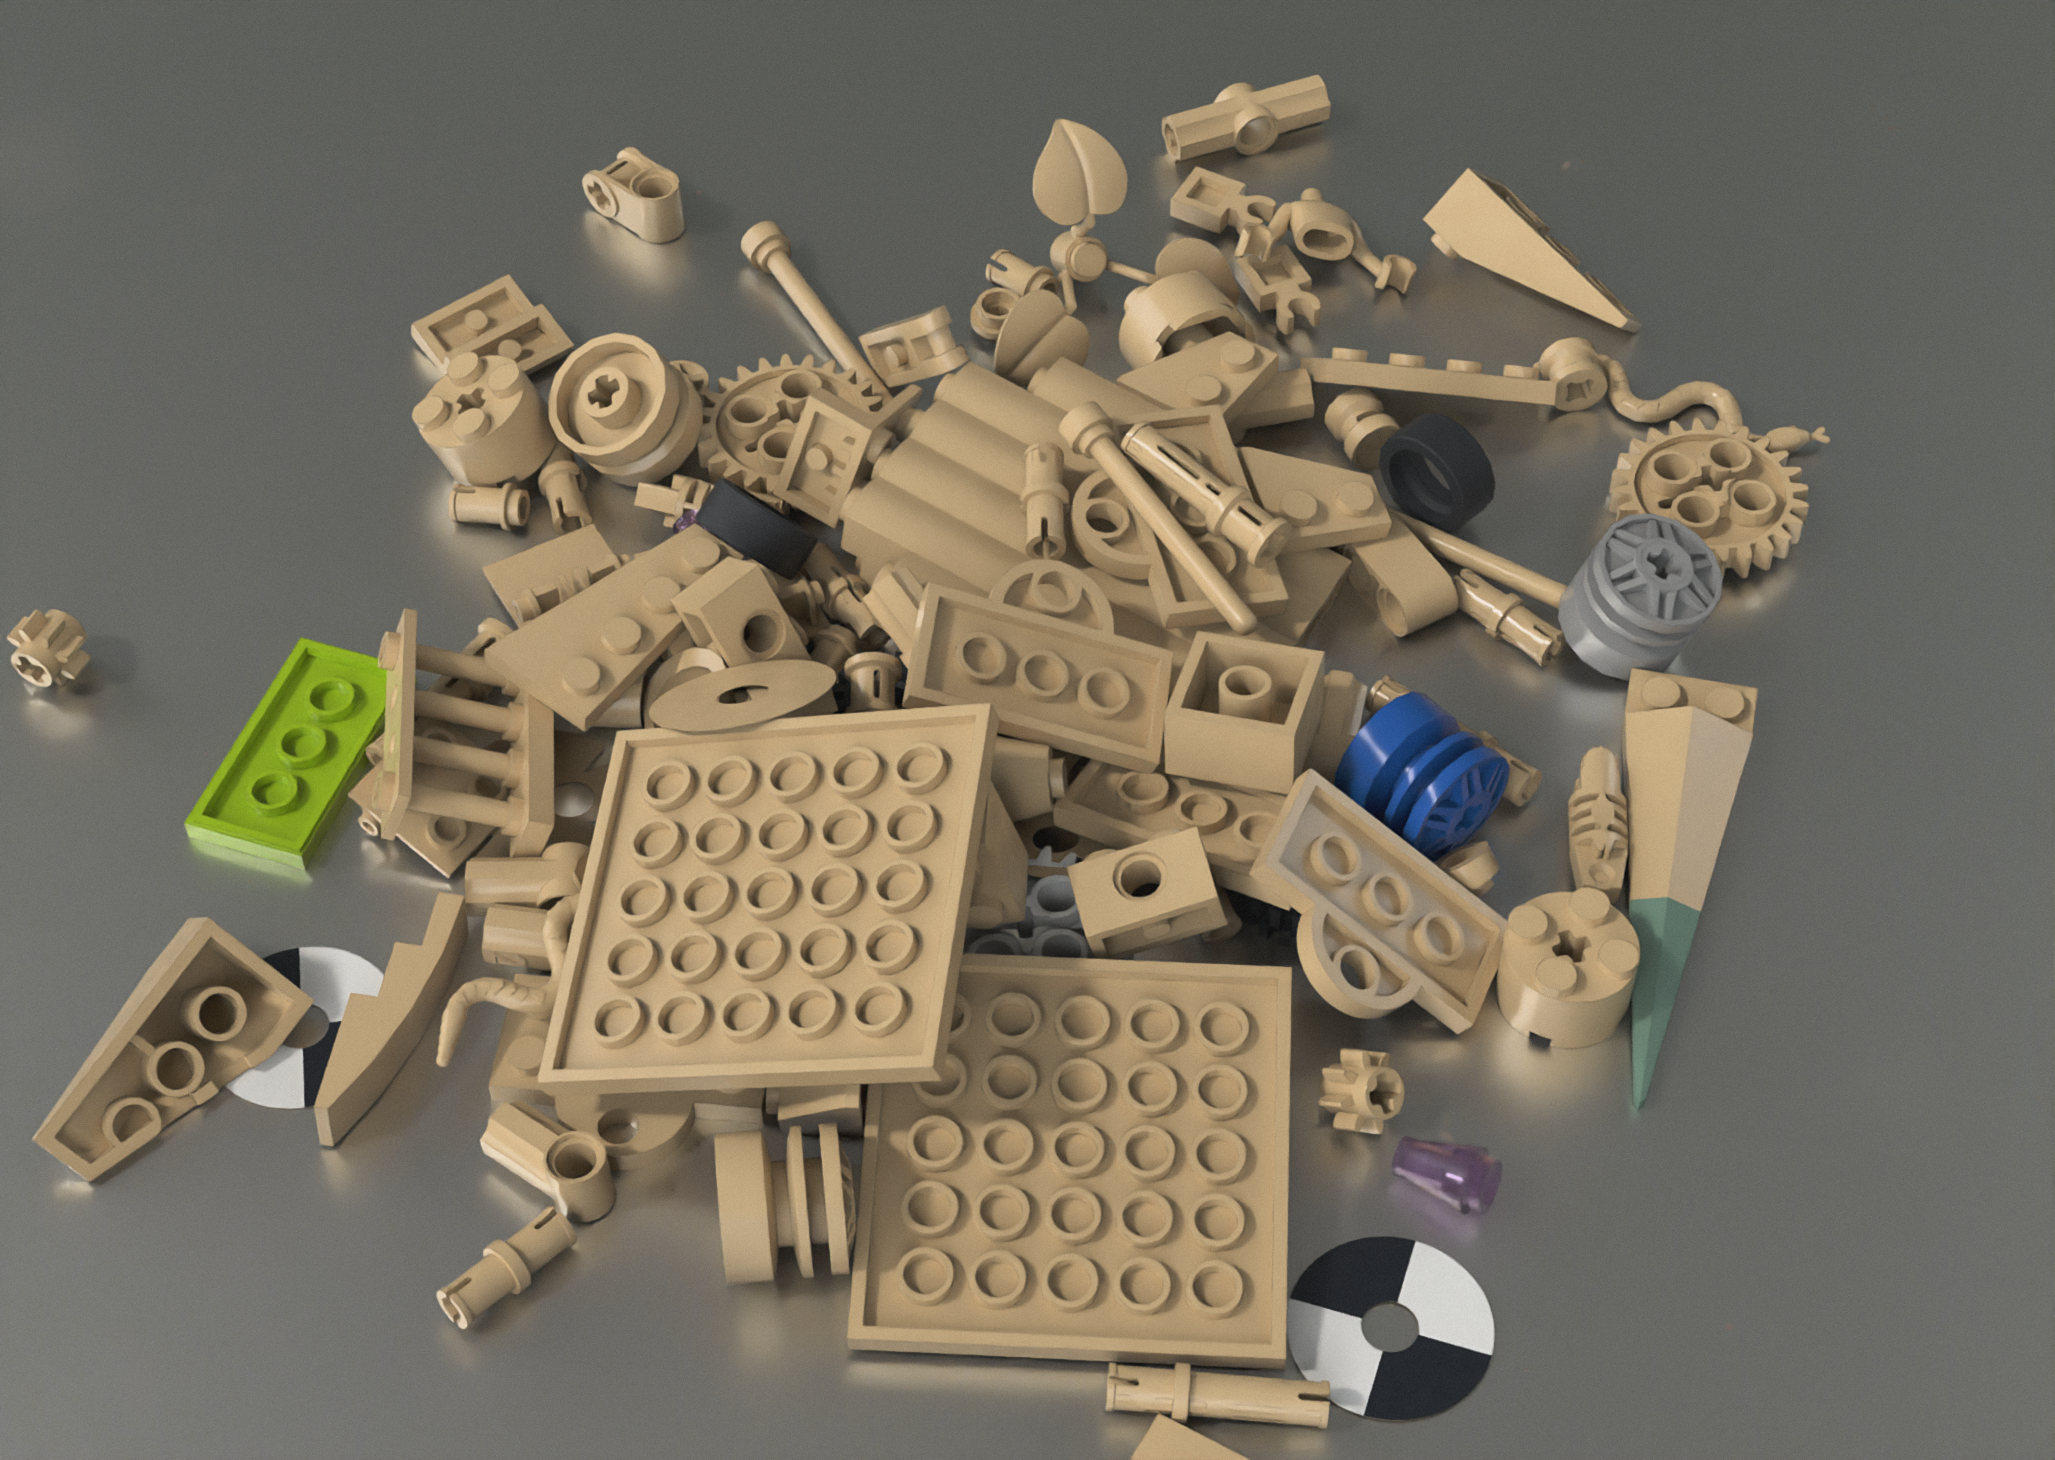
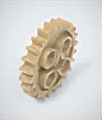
(755, 419)
(1718, 487)

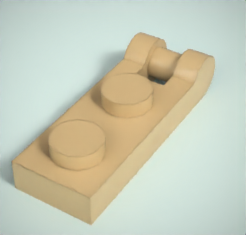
(913, 348)

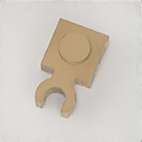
(1217, 200)
(1279, 285)

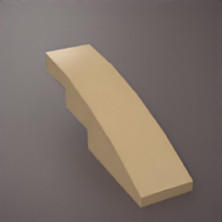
(385, 1029)

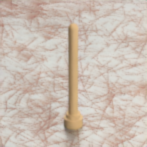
(770, 251)
(1090, 433)
(1485, 562)

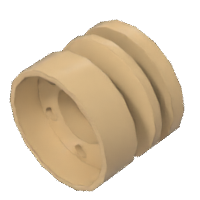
(782, 1203)

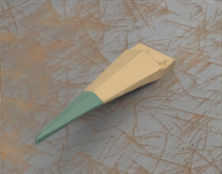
(1681, 776)

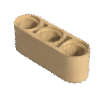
(1400, 579)

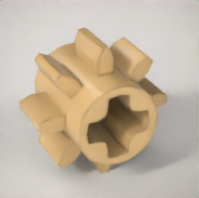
(48, 647)
(1361, 1091)

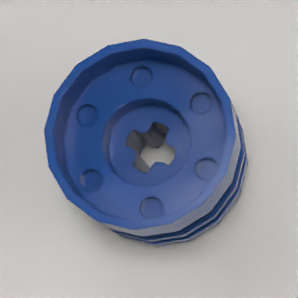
(1423, 775)

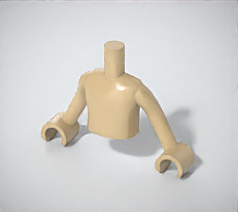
(1325, 234)

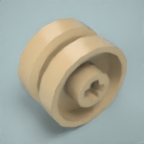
(625, 409)

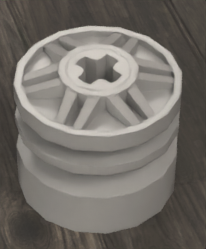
(1640, 596)

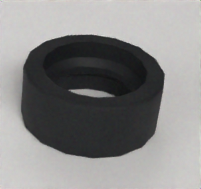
(1454, 455)
(756, 529)

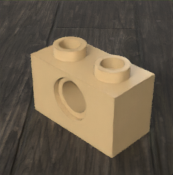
(723, 603)
(1178, 909)

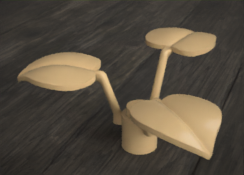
(1072, 182)

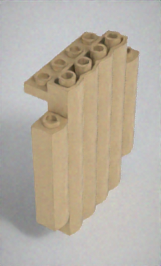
(956, 520)

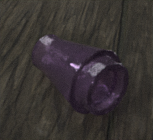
(1450, 1171)

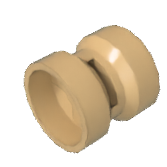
(1361, 425)

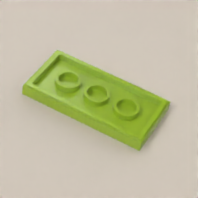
(295, 756)

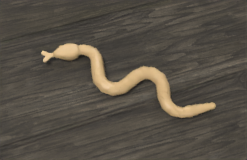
(1694, 393)
(509, 993)

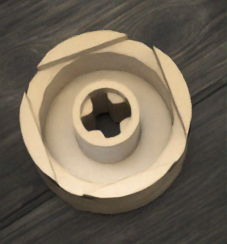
(1175, 316)
(486, 421)
(1567, 968)

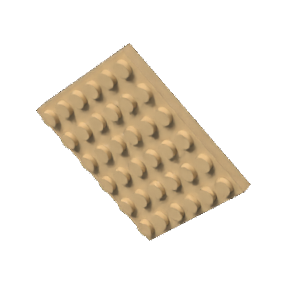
(774, 905)
(1086, 1170)

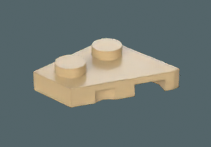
(1214, 372)
(1319, 500)

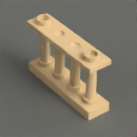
(524, 769)

